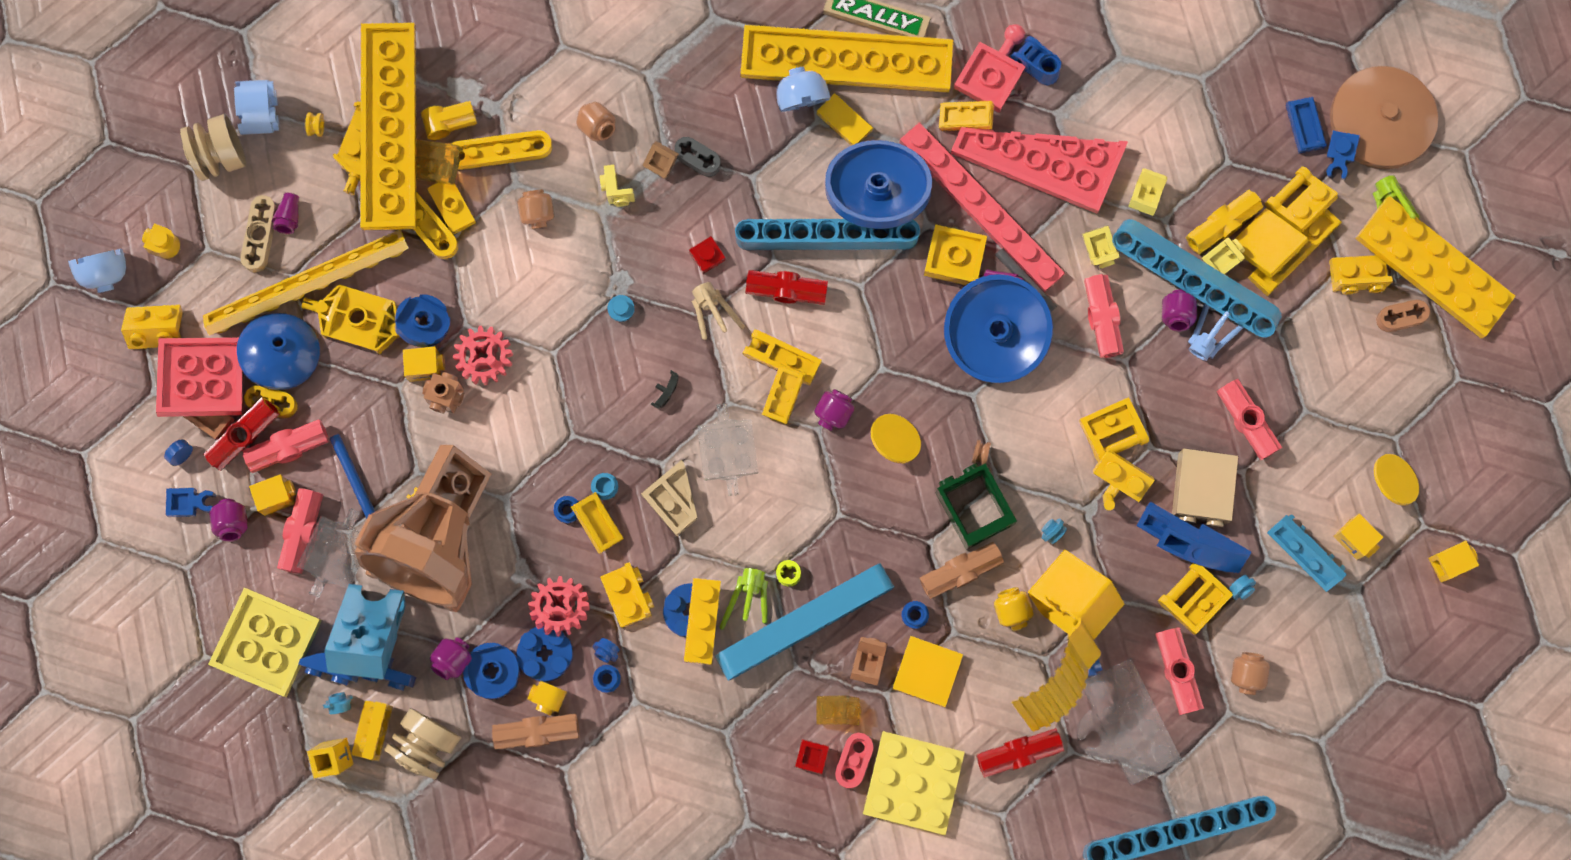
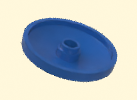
(878, 184)
(998, 328)

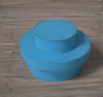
(621, 308)
(605, 486)
(1053, 530)
(1242, 587)

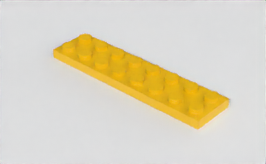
(848, 57)
(388, 126)

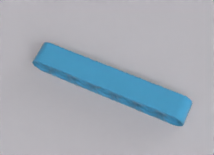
(815, 241)
(1201, 289)
(804, 621)
(1192, 828)

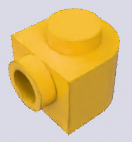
(161, 242)
(546, 697)

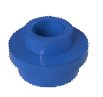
(558, 509)
(921, 608)
(606, 650)
(600, 672)

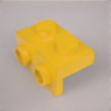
(146, 325)

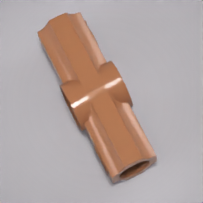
(961, 570)
(535, 731)

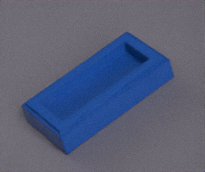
(1305, 125)

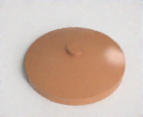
(1389, 113)

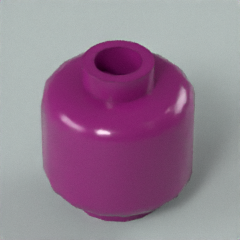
(1179, 310)
(834, 409)
(228, 520)
(450, 658)

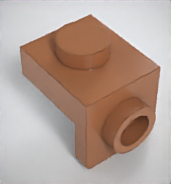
(868, 660)

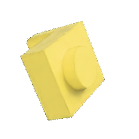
(609, 184)
(1147, 191)
(1100, 247)
(1225, 255)

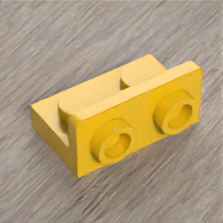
(1359, 273)
(626, 595)
(372, 730)

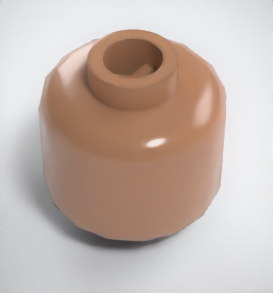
(596, 121)
(535, 208)
(1250, 672)

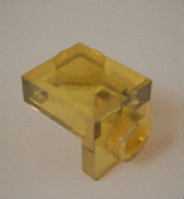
(838, 710)

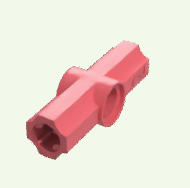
(1103, 316)
(1259, 434)
(285, 446)
(299, 529)
(1174, 652)

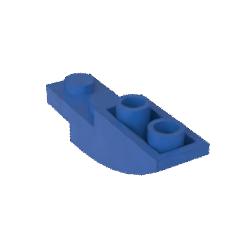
(1195, 545)
(317, 665)

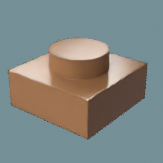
(660, 159)

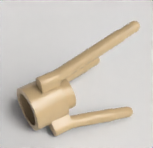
(707, 297)

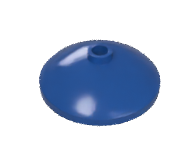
(283, 365)

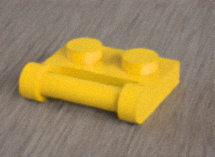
(1308, 205)
(1110, 422)
(1202, 604)

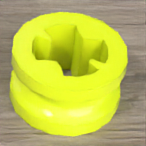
(787, 581)

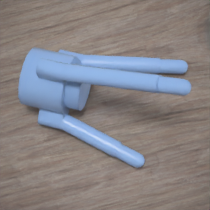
(1204, 345)

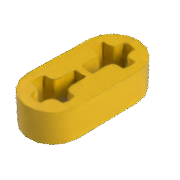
(272, 396)

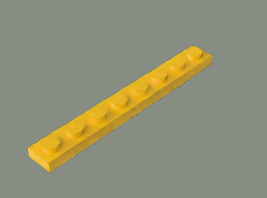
(305, 282)

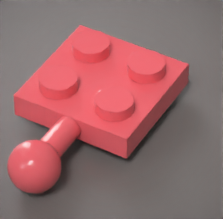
(992, 73)

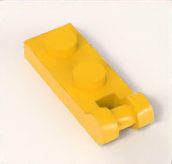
(781, 352)

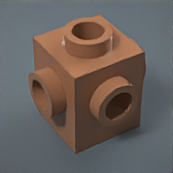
(449, 399)

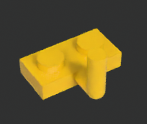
(1122, 477)

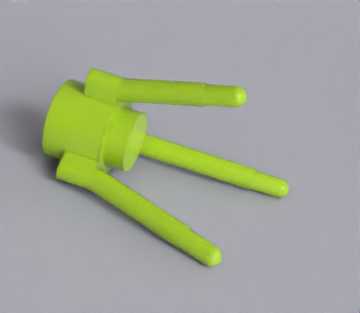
(1390, 187)
(752, 582)

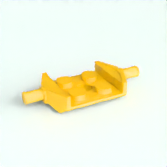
(350, 151)

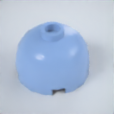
(801, 90)
(99, 270)

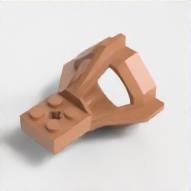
(430, 548)

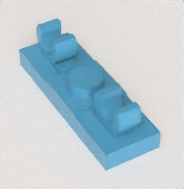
(1307, 552)

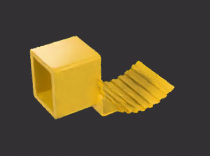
(1082, 606)

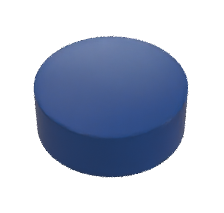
(178, 452)

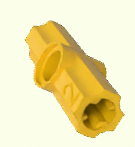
(1224, 222)

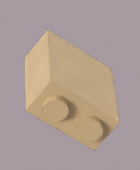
(1205, 487)

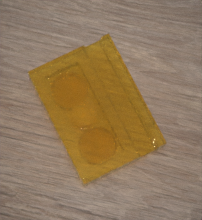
(437, 161)

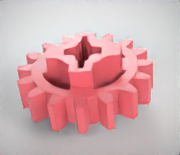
(488, 346)
(556, 617)

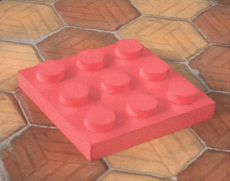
(198, 377)

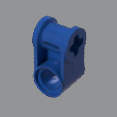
(1035, 57)

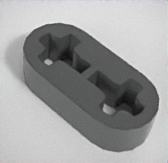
(700, 152)

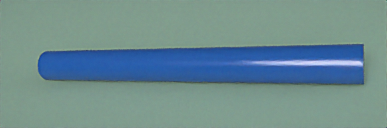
(352, 475)

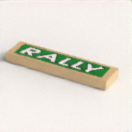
(879, 16)

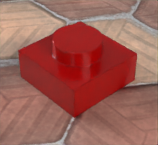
(707, 255)
(812, 756)

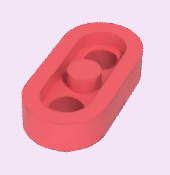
(852, 760)

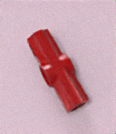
(786, 287)
(253, 422)
(1020, 752)

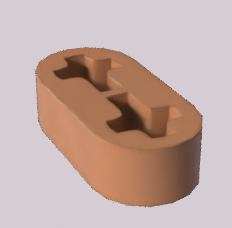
(1403, 321)

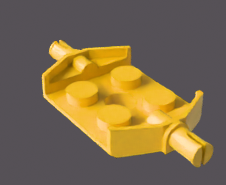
(335, 313)

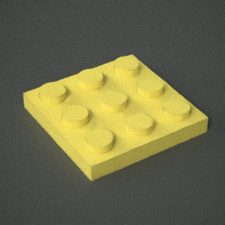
(265, 642)
(913, 783)

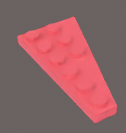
(1054, 164)

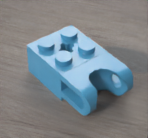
(364, 633)

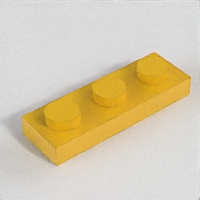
(702, 621)

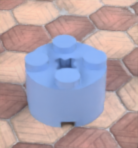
(255, 106)

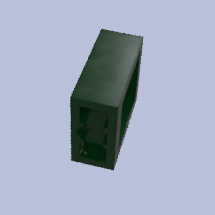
(970, 474)

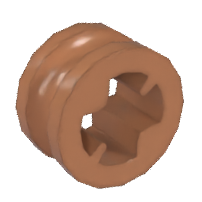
(981, 452)

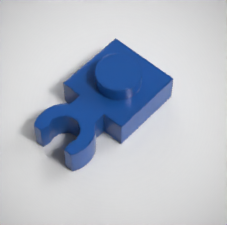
(1342, 149)
(185, 501)

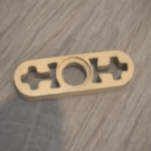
(247, 250)

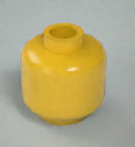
(1013, 608)

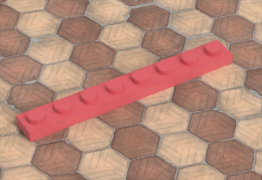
(983, 208)

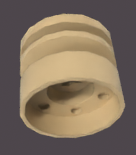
(208, 149)
(422, 744)

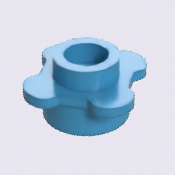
(338, 703)

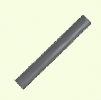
(1014, 267)

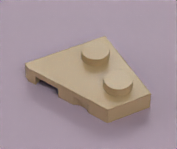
(673, 499)

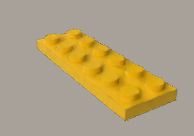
(1435, 267)

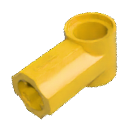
(441, 121)

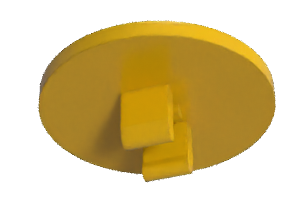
(895, 438)
(1396, 479)

